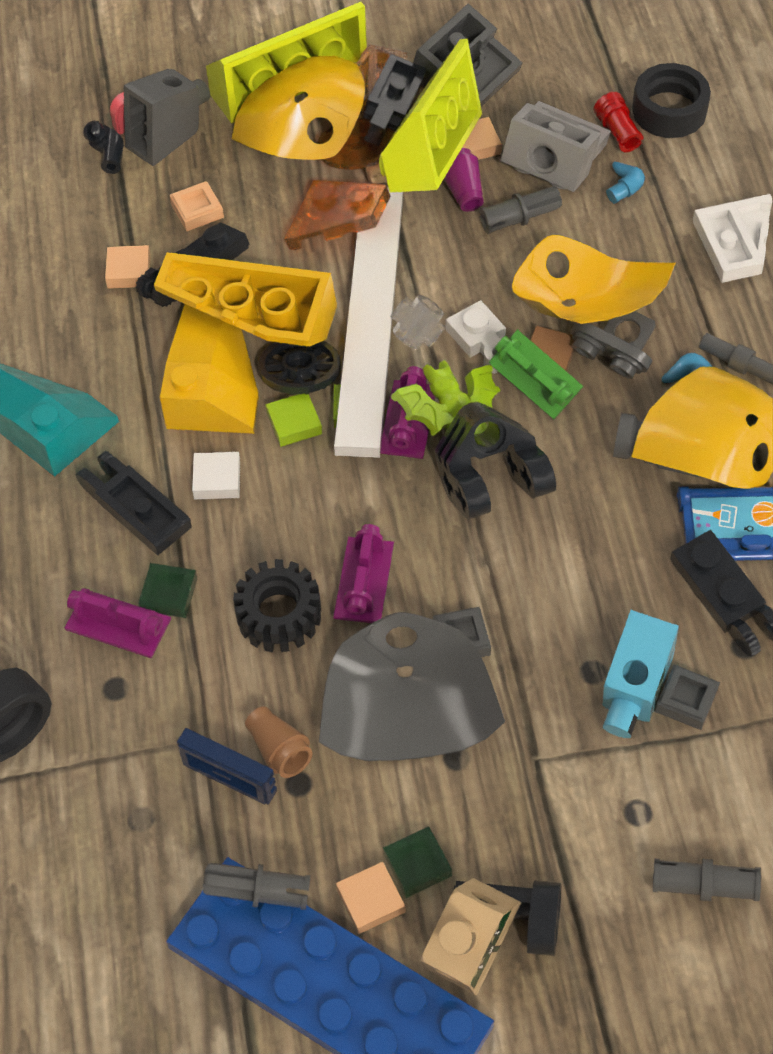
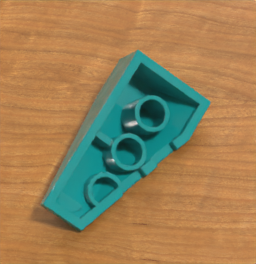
(49, 419)

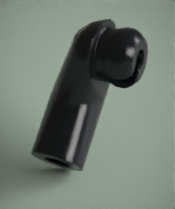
(106, 142)

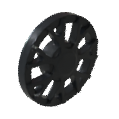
(299, 366)

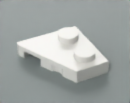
(735, 236)

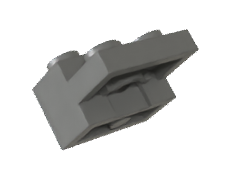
(490, 59)

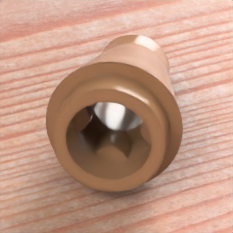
(279, 743)

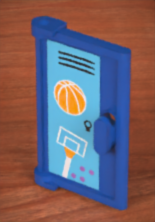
(733, 515)

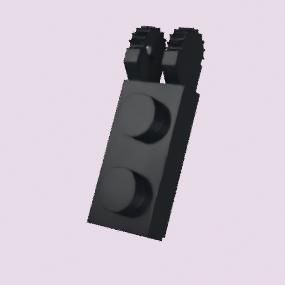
(216, 242)
(136, 503)
(724, 589)

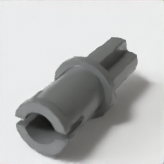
(519, 209)
(255, 885)

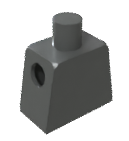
(161, 113)

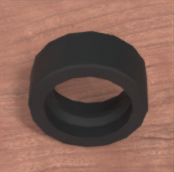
(674, 79)
(22, 710)

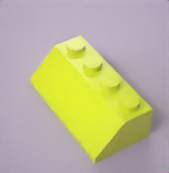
(240, 74)
(434, 126)

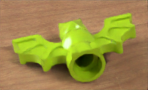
(446, 388)

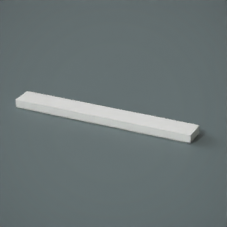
(369, 336)

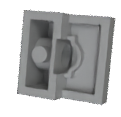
(567, 136)

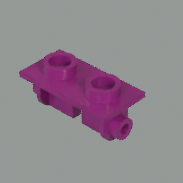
(404, 436)
(364, 576)
(116, 622)

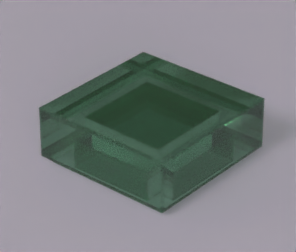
(168, 590)
(417, 862)

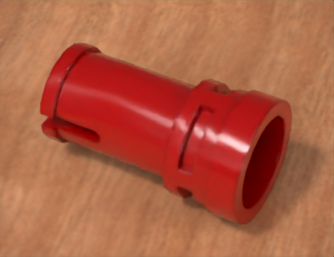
(615, 115)

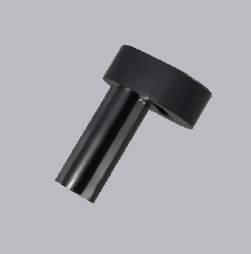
(542, 909)

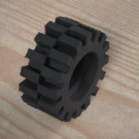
(277, 582)

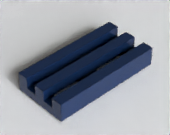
(227, 766)

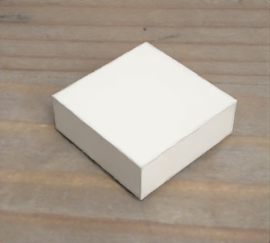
(216, 475)

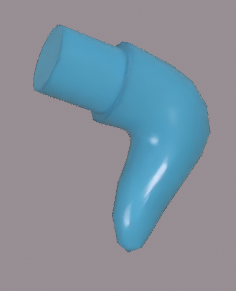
(630, 183)
(684, 366)

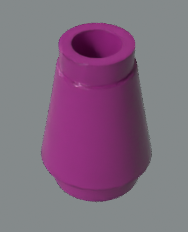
(465, 181)

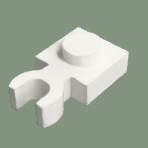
(476, 331)

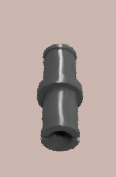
(707, 879)

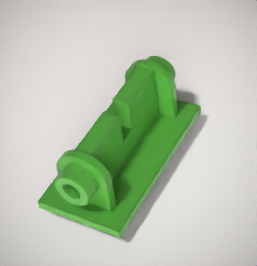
(535, 373)

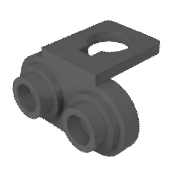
(625, 356)

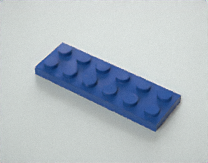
(325, 980)

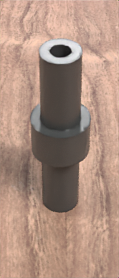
(739, 358)

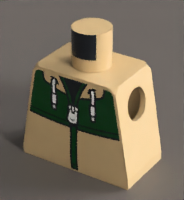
(469, 934)

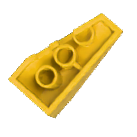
(258, 298)
(208, 377)

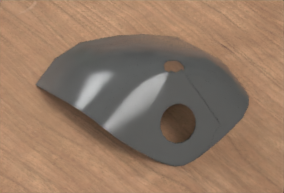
(390, 717)

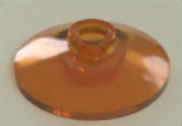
(356, 151)

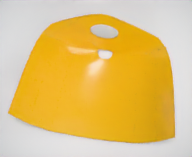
(279, 125)
(596, 282)
(704, 429)

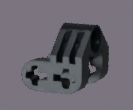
(522, 457)

